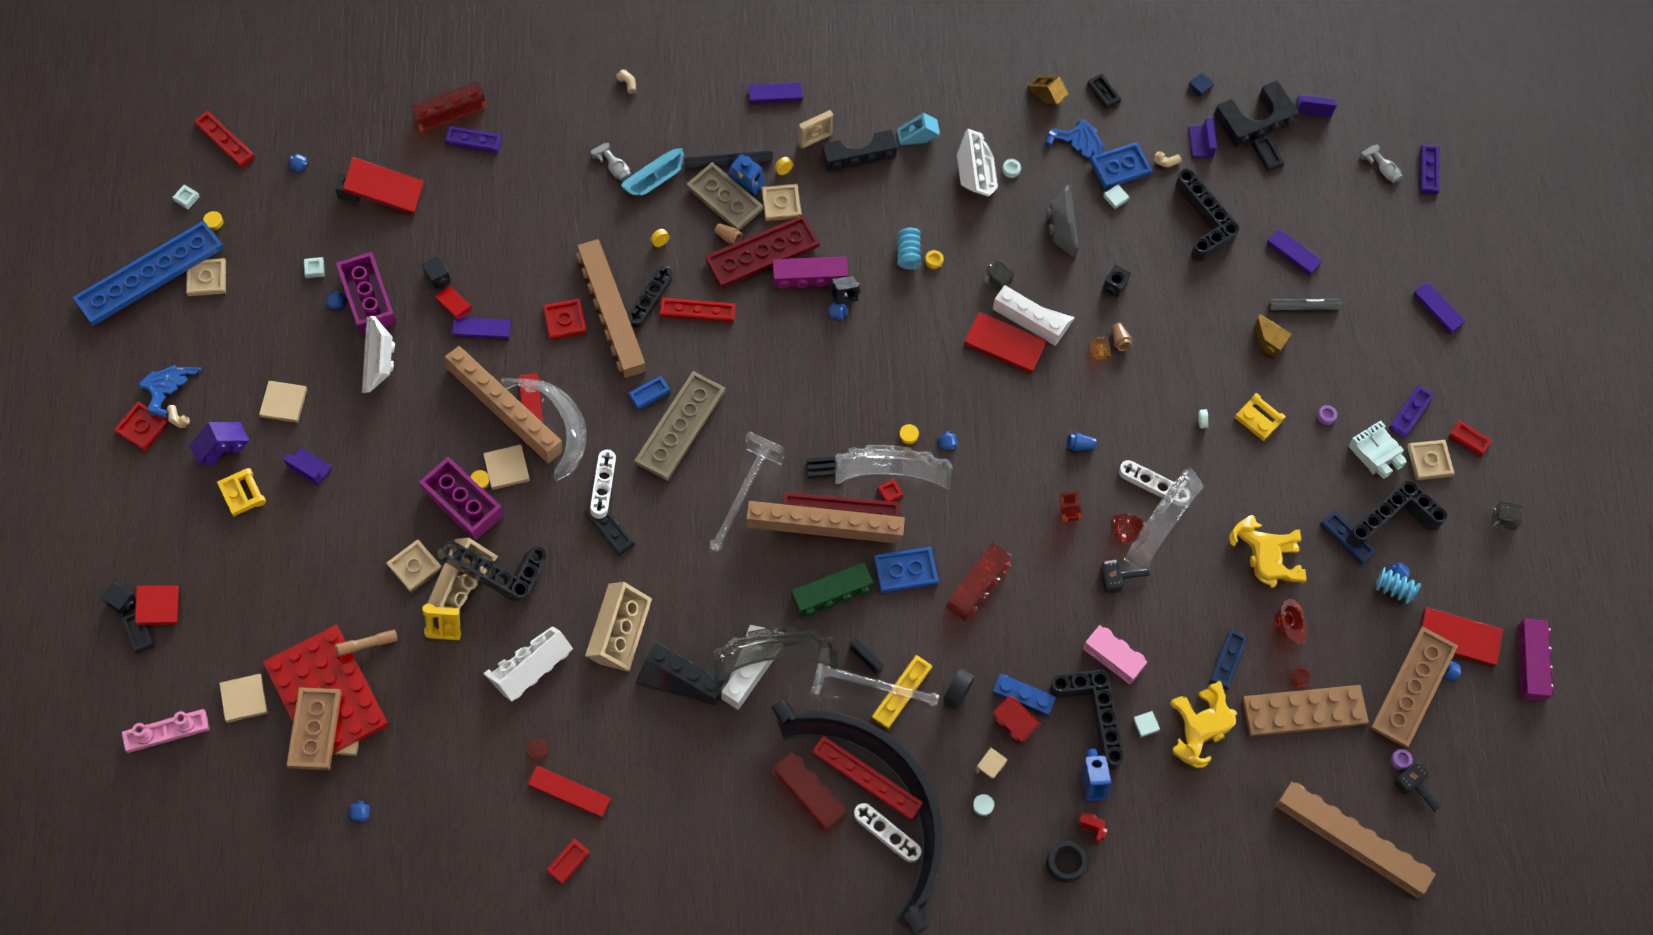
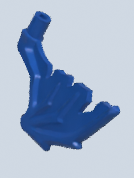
(1082, 137)
(165, 383)

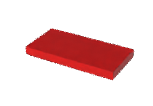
(383, 185)
(1005, 342)
(1474, 639)

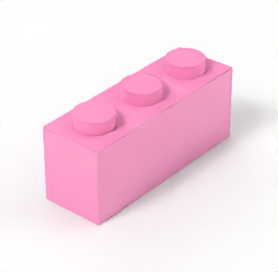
(1115, 654)

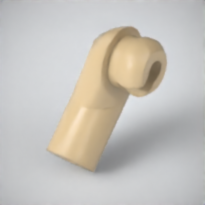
(180, 422)

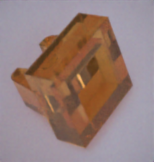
(1100, 348)

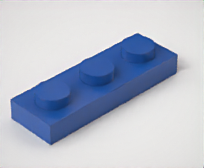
(1028, 696)

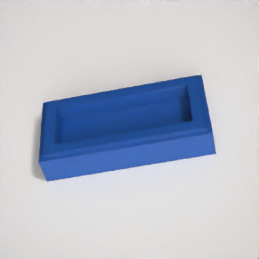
(649, 392)

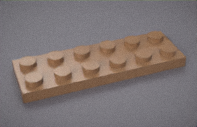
(1414, 687)
(1305, 710)

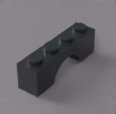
(839, 156)

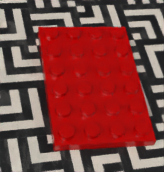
(318, 666)

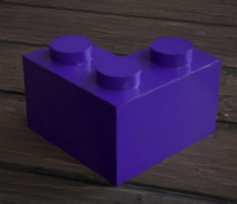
(217, 439)

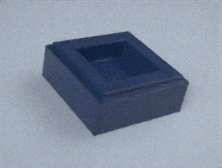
(1201, 84)

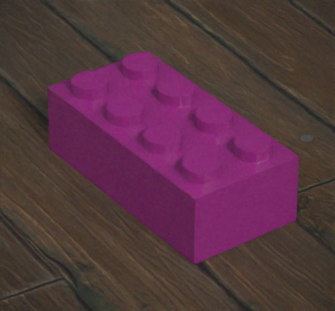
(365, 291)
(461, 498)

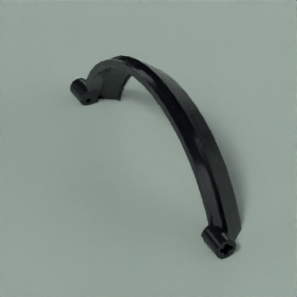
(907, 771)

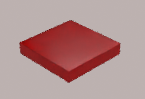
(564, 319)
(141, 427)
(157, 605)

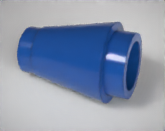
(1080, 442)

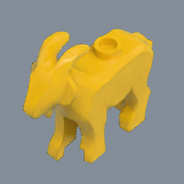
(1268, 551)
(1204, 726)

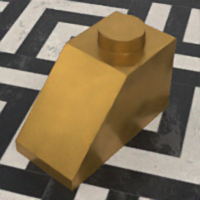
(1048, 89)
(1271, 336)

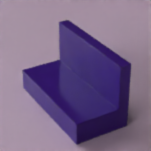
(1316, 106)
(1203, 140)
(307, 466)

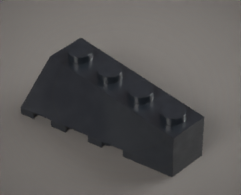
(681, 677)

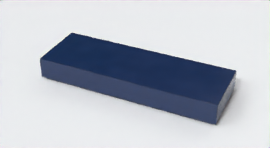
(1339, 530)
(1228, 658)

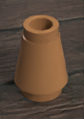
(728, 234)
(1122, 340)

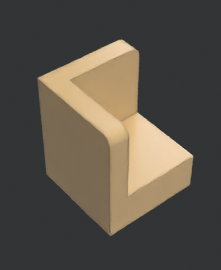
(991, 763)

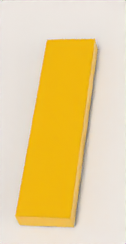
(894, 703)

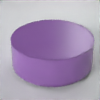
(1327, 415)
(1401, 759)

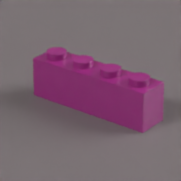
(808, 271)
(1535, 660)

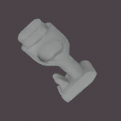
(616, 166)
(1386, 167)

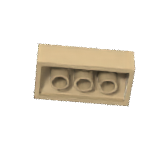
(618, 626)

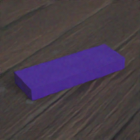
(775, 92)
(473, 139)
(1429, 169)
(1294, 251)
(1439, 307)
(481, 328)
(1411, 411)

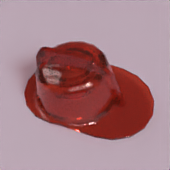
(1291, 621)

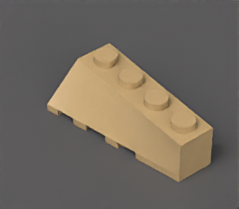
(454, 585)

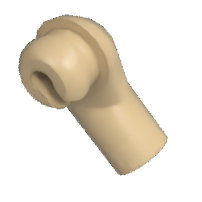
(623, 75)
(1161, 160)

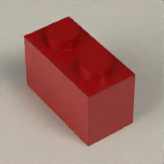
(1016, 718)

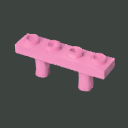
(167, 730)

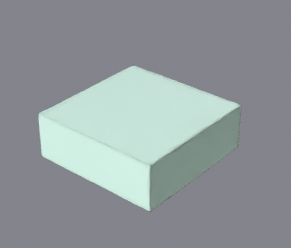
(1116, 196)
(186, 197)
(314, 267)
(1146, 724)

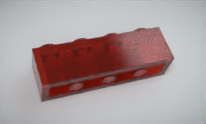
(448, 106)
(979, 581)
(809, 792)

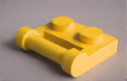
(1256, 421)
(235, 494)
(448, 622)

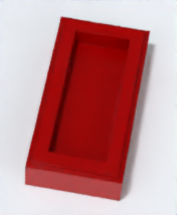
(453, 303)
(1470, 438)
(568, 861)

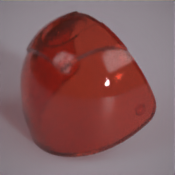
(1126, 527)

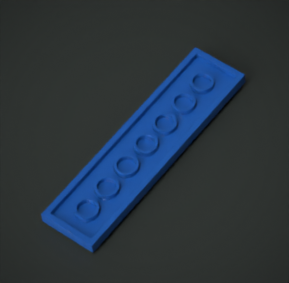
(148, 273)

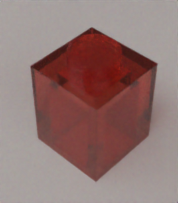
(1071, 506)

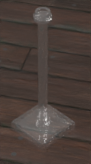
(763, 449)
(825, 671)

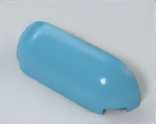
(654, 173)

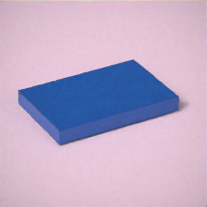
(1120, 165)
(905, 569)

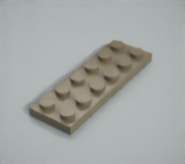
(680, 426)

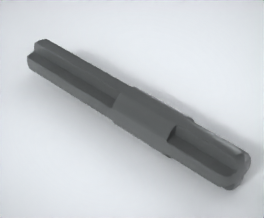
(1305, 304)

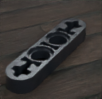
(653, 298)

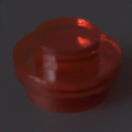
(1300, 676)
(537, 749)

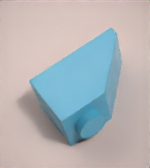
(918, 130)

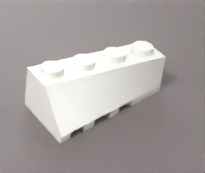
(1037, 319)
(529, 664)
(744, 680)

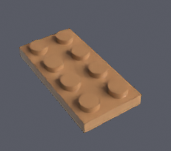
(314, 728)

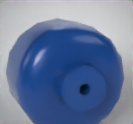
(298, 163)
(336, 301)
(838, 311)
(947, 441)
(1401, 569)
(1453, 671)
(359, 811)

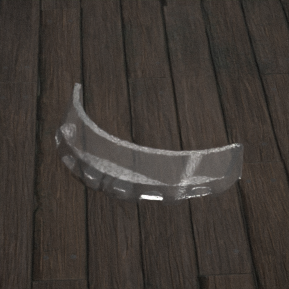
(573, 419)
(892, 461)
(1164, 518)

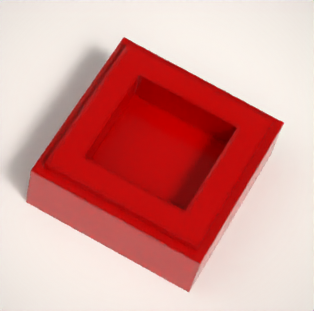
(890, 491)

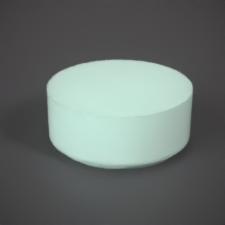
(1011, 168)
(1203, 418)
(983, 805)

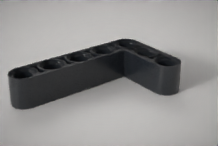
(1209, 214)
(1410, 501)
(494, 571)
(1100, 710)

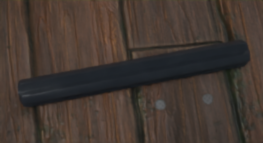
(724, 159)

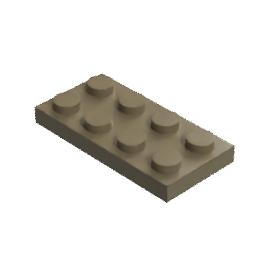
(725, 196)

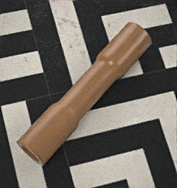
(354, 645)

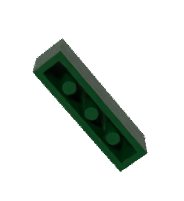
(832, 590)

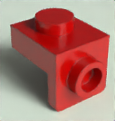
(1091, 823)

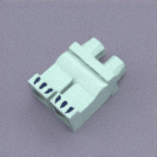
(1378, 450)

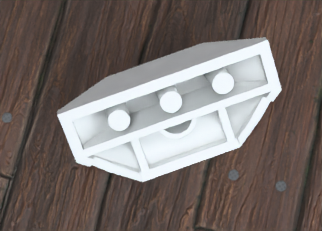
(976, 164)
(376, 355)

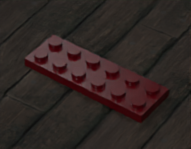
(758, 251)
(842, 503)

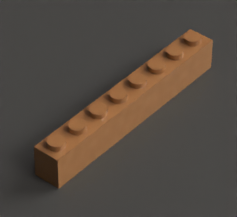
(611, 307)
(503, 404)
(825, 522)
(1355, 839)

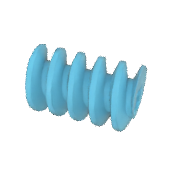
(909, 248)
(1397, 585)

